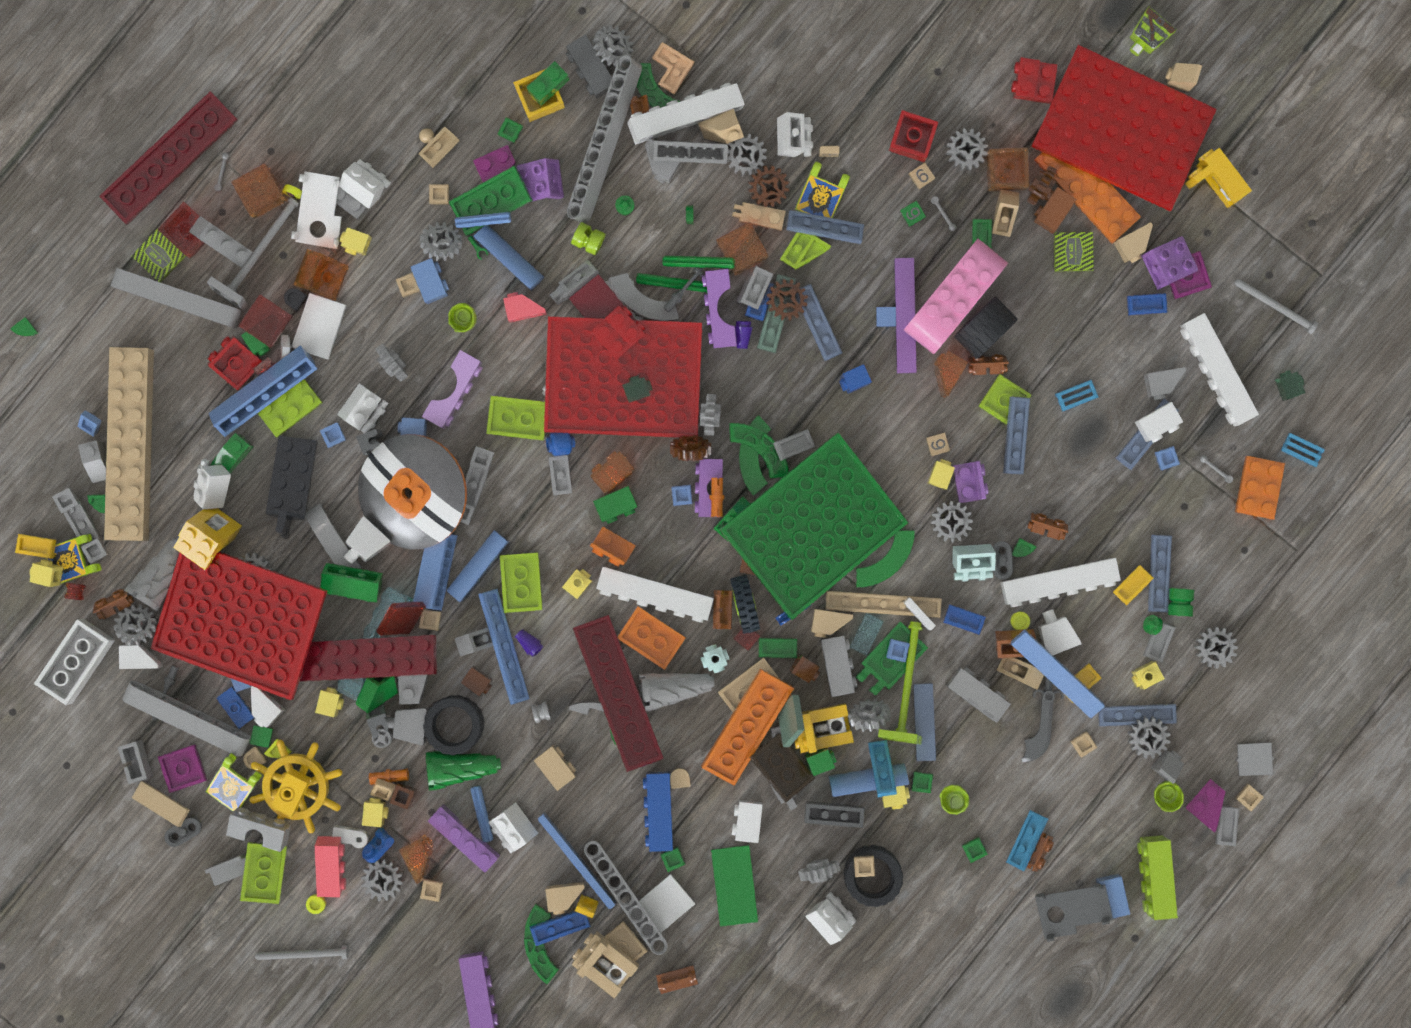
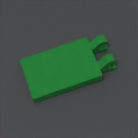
(884, 669)

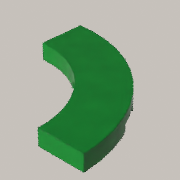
(648, 86)
(762, 444)
(749, 461)
(889, 564)
(538, 955)

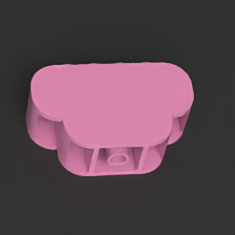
(955, 296)

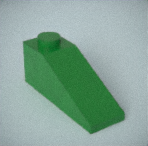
(233, 452)

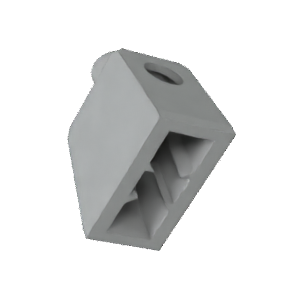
(408, 725)

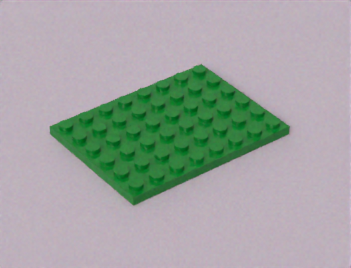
(814, 526)

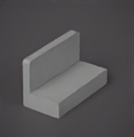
(754, 287)
(227, 869)

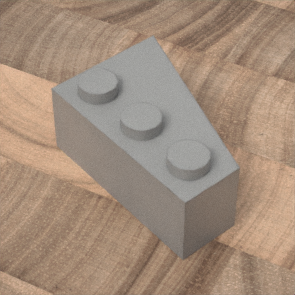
(412, 688)
(978, 694)

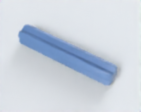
(480, 220)
(481, 813)

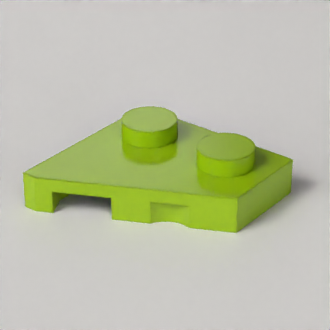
(803, 250)

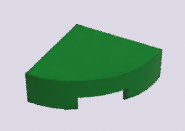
(689, 214)
(24, 328)
(97, 502)
(1023, 548)

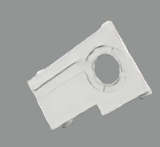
(318, 204)

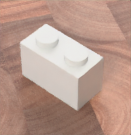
(1158, 422)
(748, 821)

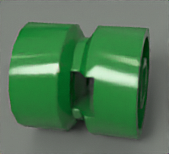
(1181, 602)

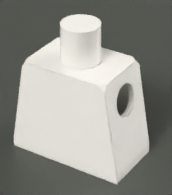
(365, 542)
(1057, 634)

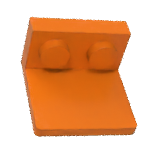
(613, 546)

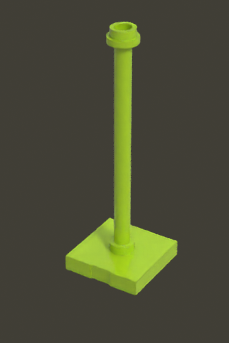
(900, 733)

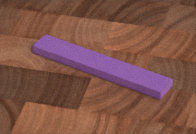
(904, 314)

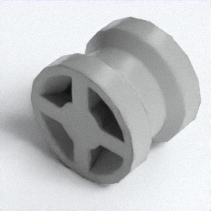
(541, 712)
(380, 741)

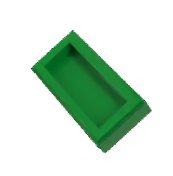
(778, 647)

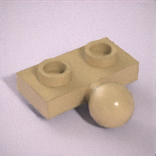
(436, 146)

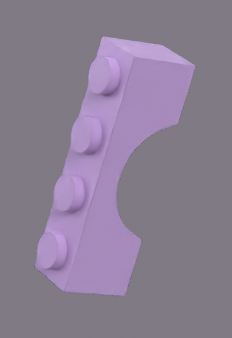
(441, 411)

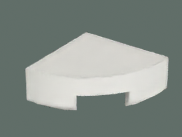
(285, 346)

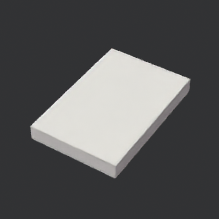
(319, 326)
(664, 904)

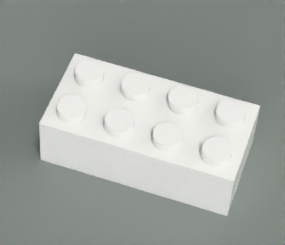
(74, 661)

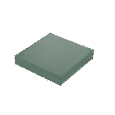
(791, 721)

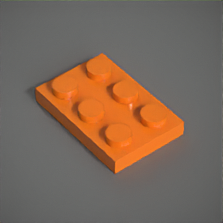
(1259, 487)
(651, 637)

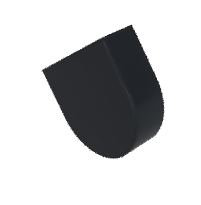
(294, 298)

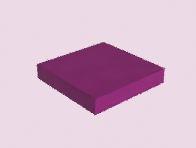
(1194, 282)
(182, 768)

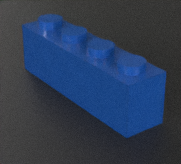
(659, 811)

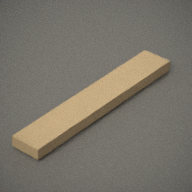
(880, 603)

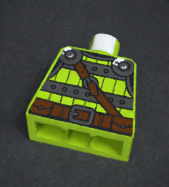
(1150, 32)

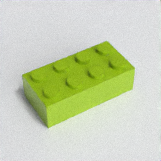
(1157, 877)

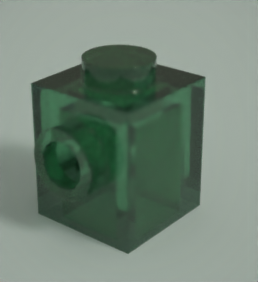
(1290, 385)
(637, 388)

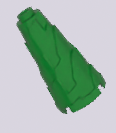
(453, 769)

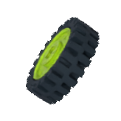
(745, 604)

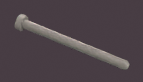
(1311, 326)
(344, 952)

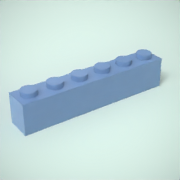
(262, 391)

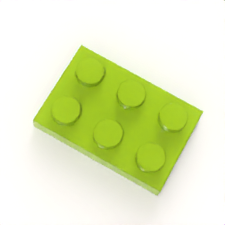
(290, 408)
(516, 418)
(521, 582)
(262, 874)

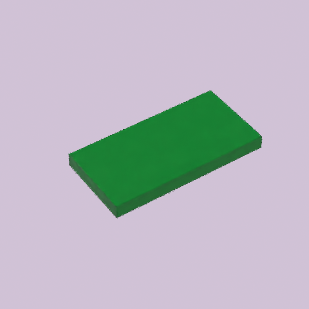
(497, 195)
(734, 885)

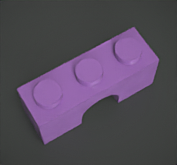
(706, 470)

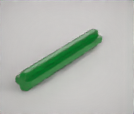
(700, 262)
(669, 282)

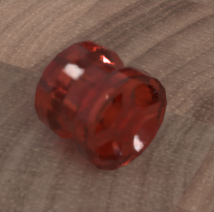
(74, 591)

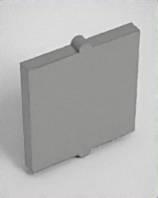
(1254, 759)

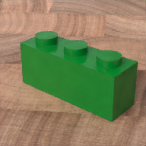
(351, 582)

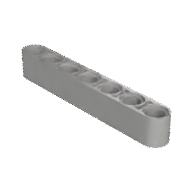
(175, 298)
(186, 718)
(632, 904)

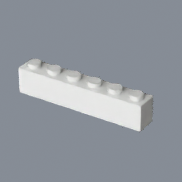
(684, 113)
(1219, 370)
(1060, 581)
(654, 593)

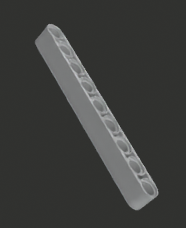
(604, 139)

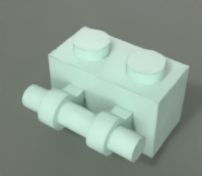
(973, 562)

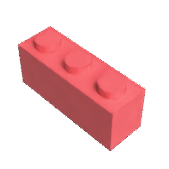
(329, 866)

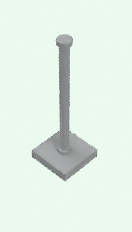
(229, 292)

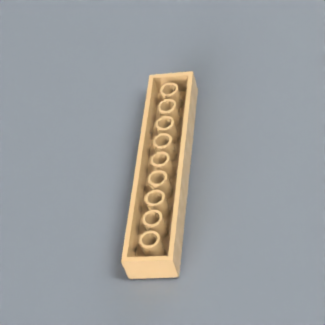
(129, 444)

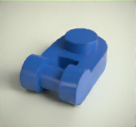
(377, 846)

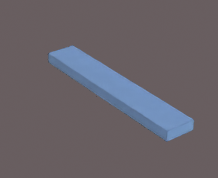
(503, 646)
(1057, 673)
(577, 860)

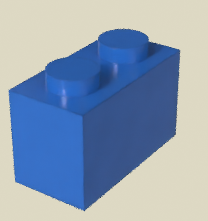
(855, 379)

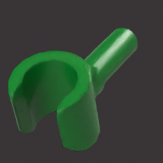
(476, 246)

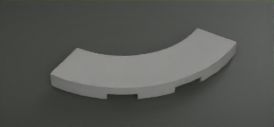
(640, 303)

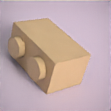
(555, 767)

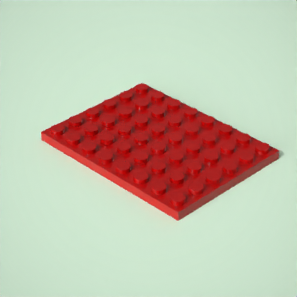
(1124, 128)
(586, 381)
(240, 622)

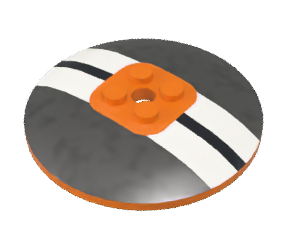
(435, 484)

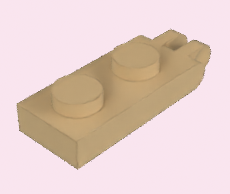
(760, 215)

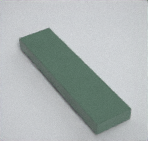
(773, 326)

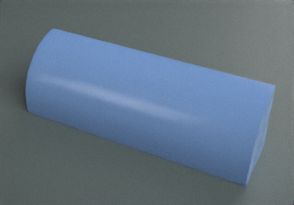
(509, 257)
(477, 566)
(435, 573)
(863, 780)

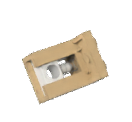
(586, 958)

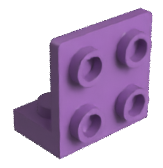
(542, 179)
(1169, 262)
(970, 481)

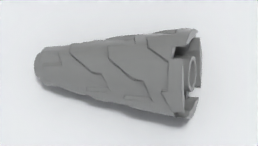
(154, 580)
(671, 688)

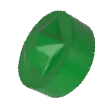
(624, 205)
(1152, 624)

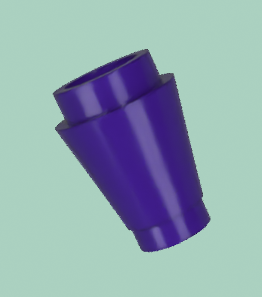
(743, 333)
(529, 643)

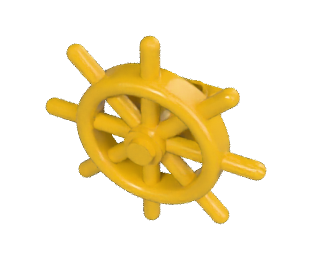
(295, 786)

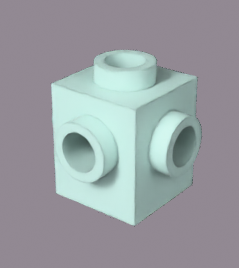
(709, 653)

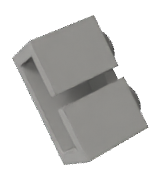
(140, 765)

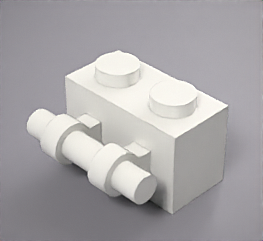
(794, 135)
(363, 183)
(359, 408)
(211, 485)
(513, 828)
(831, 919)

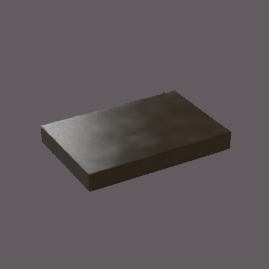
(782, 768)

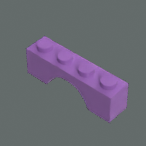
(717, 283)
(475, 849)

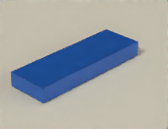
(558, 927)

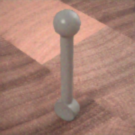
(218, 187)
(935, 200)
(1228, 478)

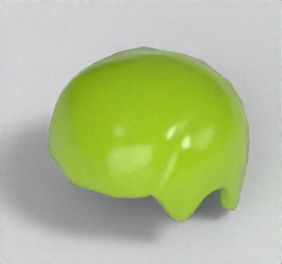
(462, 317)
(1168, 796)
(954, 799)

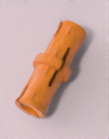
(716, 497)
(390, 776)

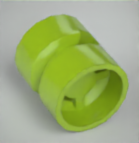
(588, 238)

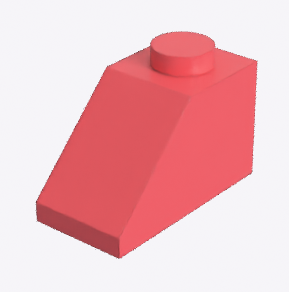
(520, 308)

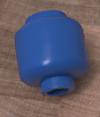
(560, 443)

